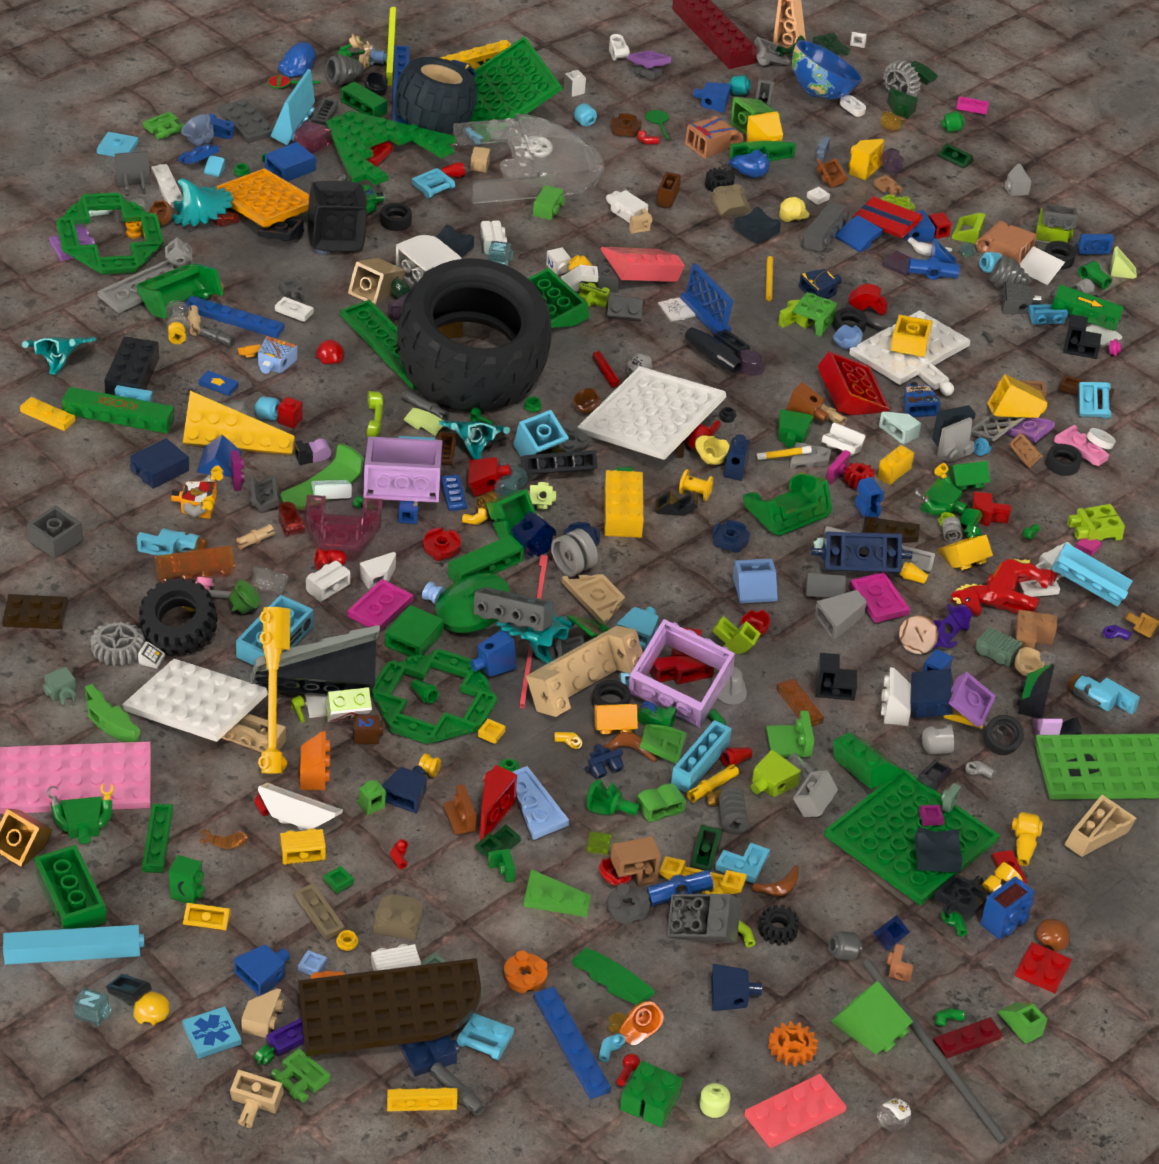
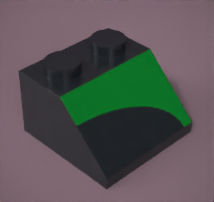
(1035, 692)

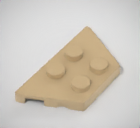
(596, 595)

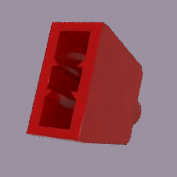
(485, 473)

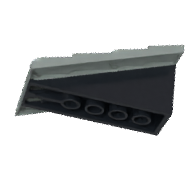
(325, 666)

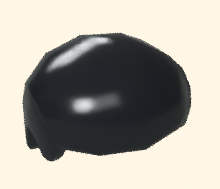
(376, 83)

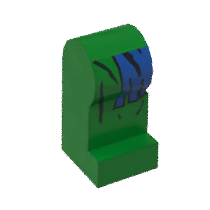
(656, 715)

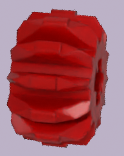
(856, 472)

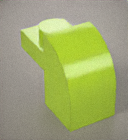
(788, 317)
(736, 639)

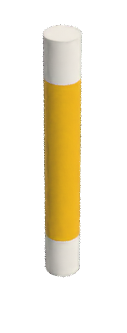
(783, 453)

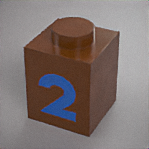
(367, 729)

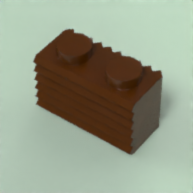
(668, 189)

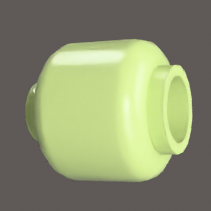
(714, 1100)

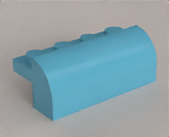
(1091, 574)

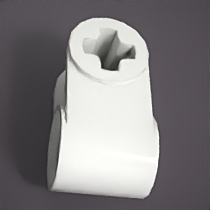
(618, 47)

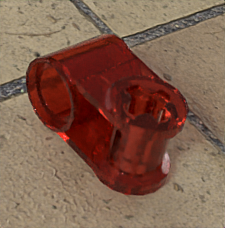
(290, 519)

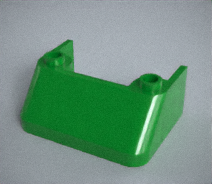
(179, 285)

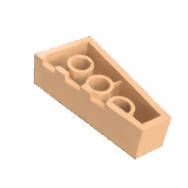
(788, 23)

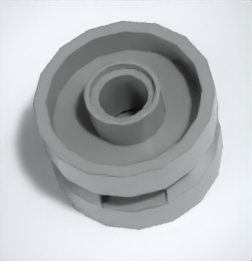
(574, 552)

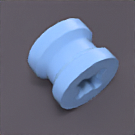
(432, 592)

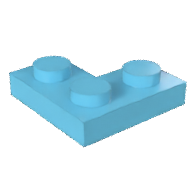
(749, 864)

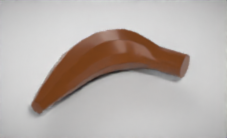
(631, 740)
(781, 887)

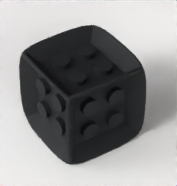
(337, 216)

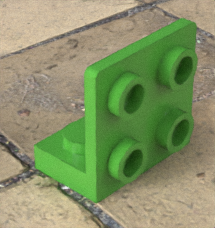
(818, 309)
(792, 738)

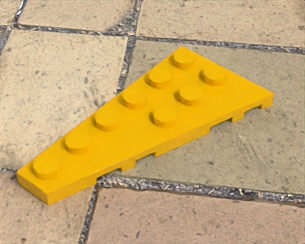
(209, 420)

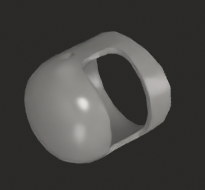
(938, 740)

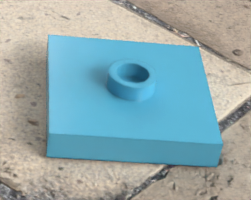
(117, 143)

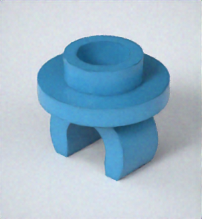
(982, 447)

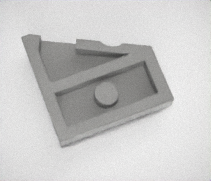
(819, 457)

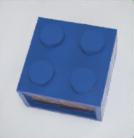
(1007, 908)

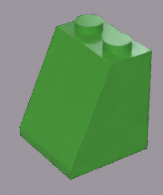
(746, 107)
(874, 1019)

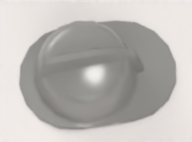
(734, 690)

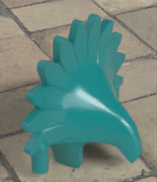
(200, 203)
(56, 349)
(475, 434)
(541, 640)

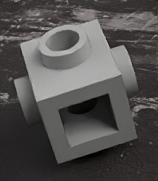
(178, 253)

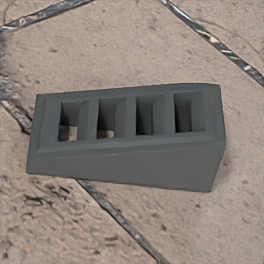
(332, 106)

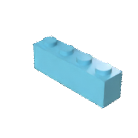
(701, 756)

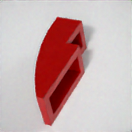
(680, 669)

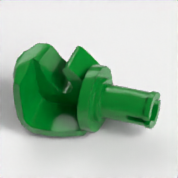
(608, 801)

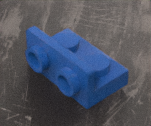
(1094, 244)

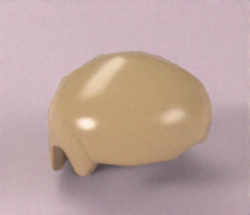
(1028, 660)

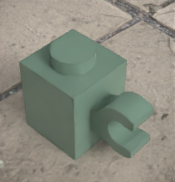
(60, 685)

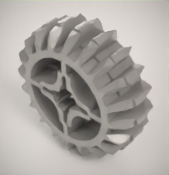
(902, 77)
(117, 643)

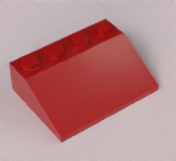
(852, 386)

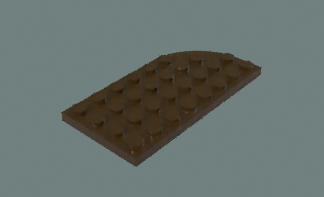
(387, 1006)

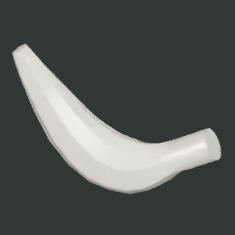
(923, 248)

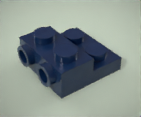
(425, 1054)

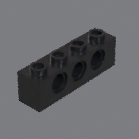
(559, 462)

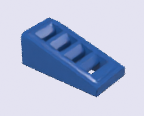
(453, 491)

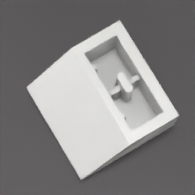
(896, 699)

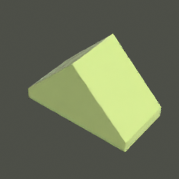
(1121, 265)

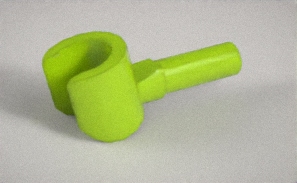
(297, 704)

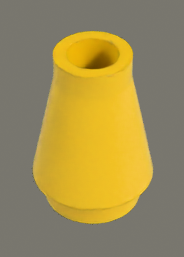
(913, 573)
(1025, 847)

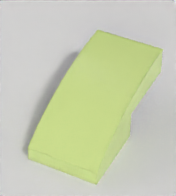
(421, 418)

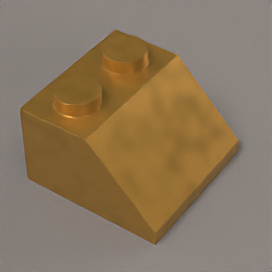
(22, 836)

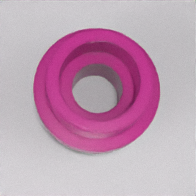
(1115, 347)

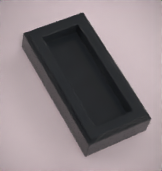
(934, 774)
(128, 987)

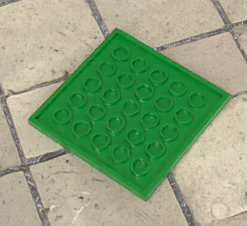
(513, 83)
(884, 828)

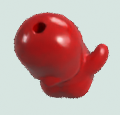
(325, 557)

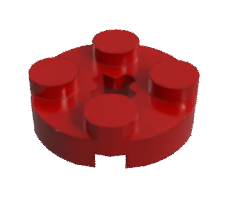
(449, 547)

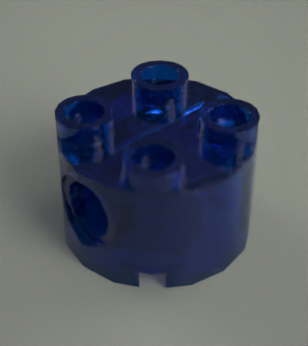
(534, 534)

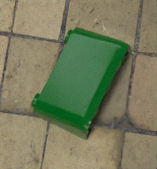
(804, 504)

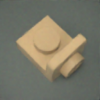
(640, 222)

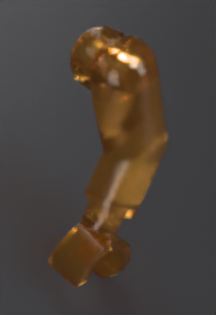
(228, 842)

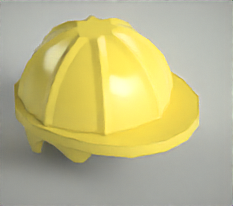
(793, 209)
(712, 450)

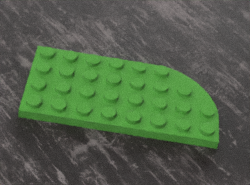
(1125, 764)

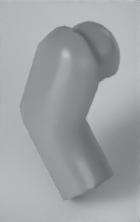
(978, 767)

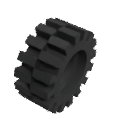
(718, 177)
(782, 916)

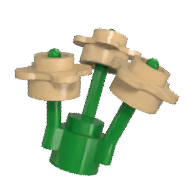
(355, 42)

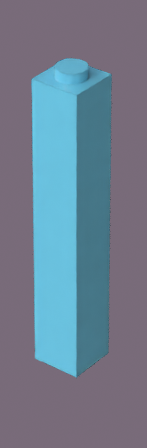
(72, 944)

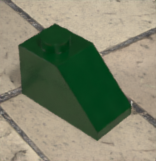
(901, 103)
(707, 847)

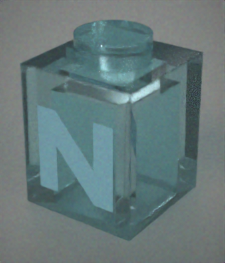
(501, 252)
(91, 1006)

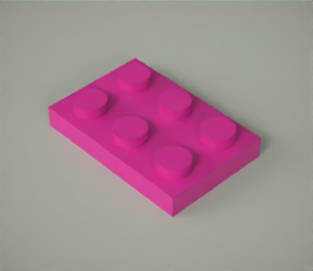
(881, 597)
(380, 605)

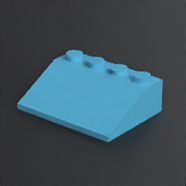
(295, 110)

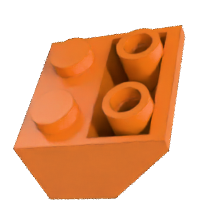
(314, 763)

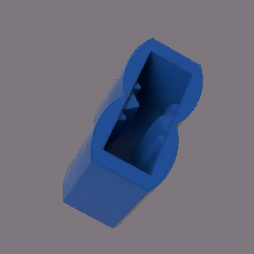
(869, 498)

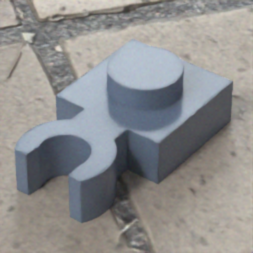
(822, 148)

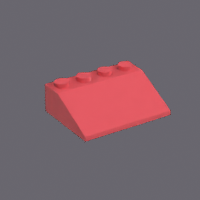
(644, 264)

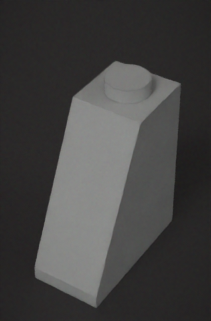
(840, 612)

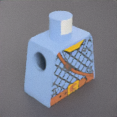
(276, 355)

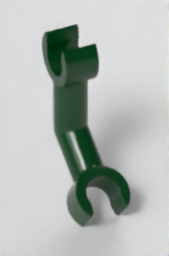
(782, 50)

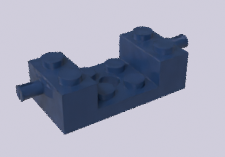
(842, 554)

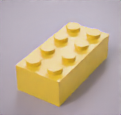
(623, 504)

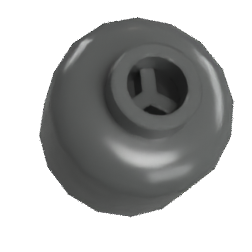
(845, 945)

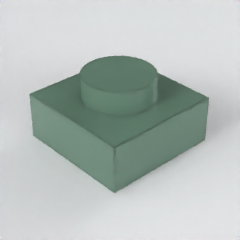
(950, 797)

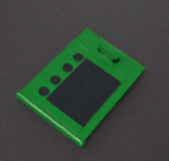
(589, 626)

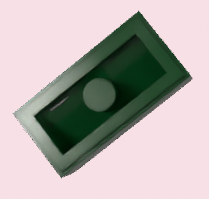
(956, 156)

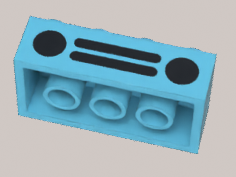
(301, 622)

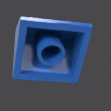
(217, 453)

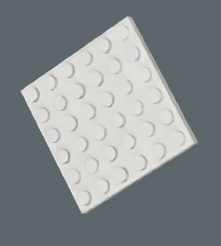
(652, 412)

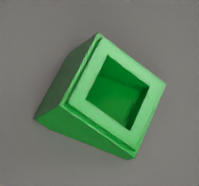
(970, 517)

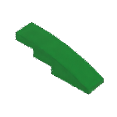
(774, 149)
(613, 975)

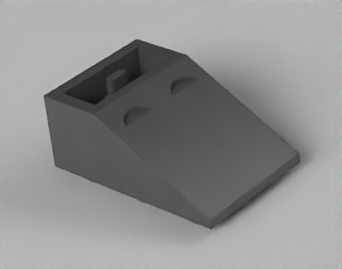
(704, 917)

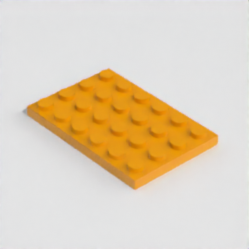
(266, 197)

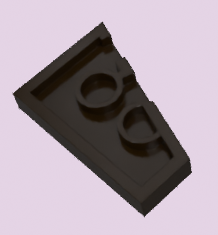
(909, 531)

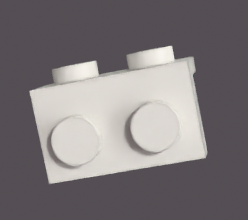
(844, 439)

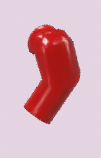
(647, 139)
(261, 805)
(398, 852)

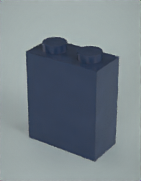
(159, 463)
(931, 693)

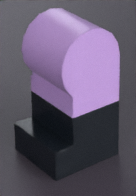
(312, 451)

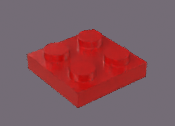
(1043, 967)

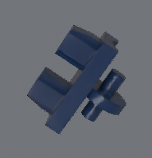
(603, 757)

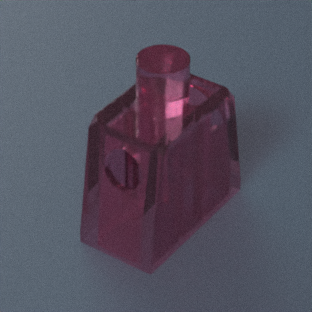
(313, 136)

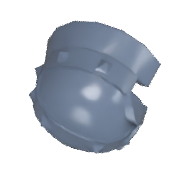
(199, 130)

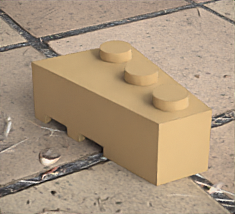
(1099, 826)

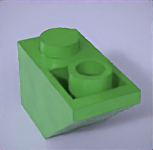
(1024, 1020)

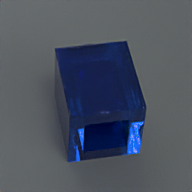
(891, 932)

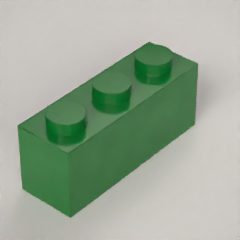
(363, 100)

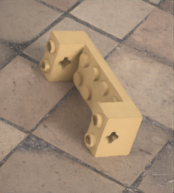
(583, 668)

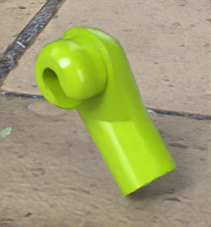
(747, 934)

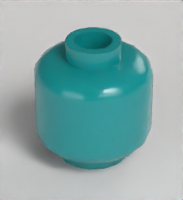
(740, 85)

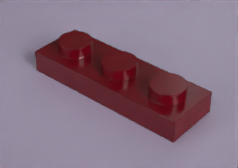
(968, 1037)

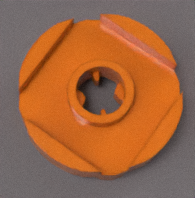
(525, 962)

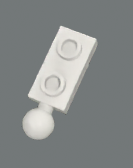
(937, 380)

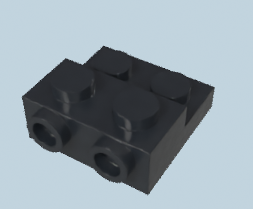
(285, 231)

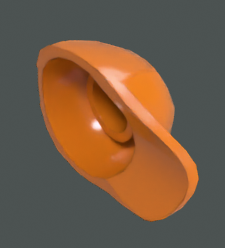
(637, 1027)

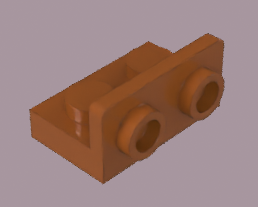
(461, 811)

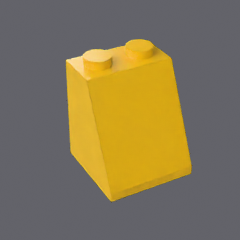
(1016, 399)

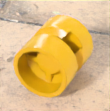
(1002, 874)

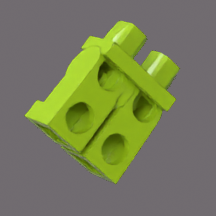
(1097, 523)

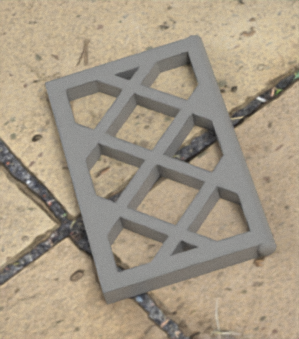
(999, 432)

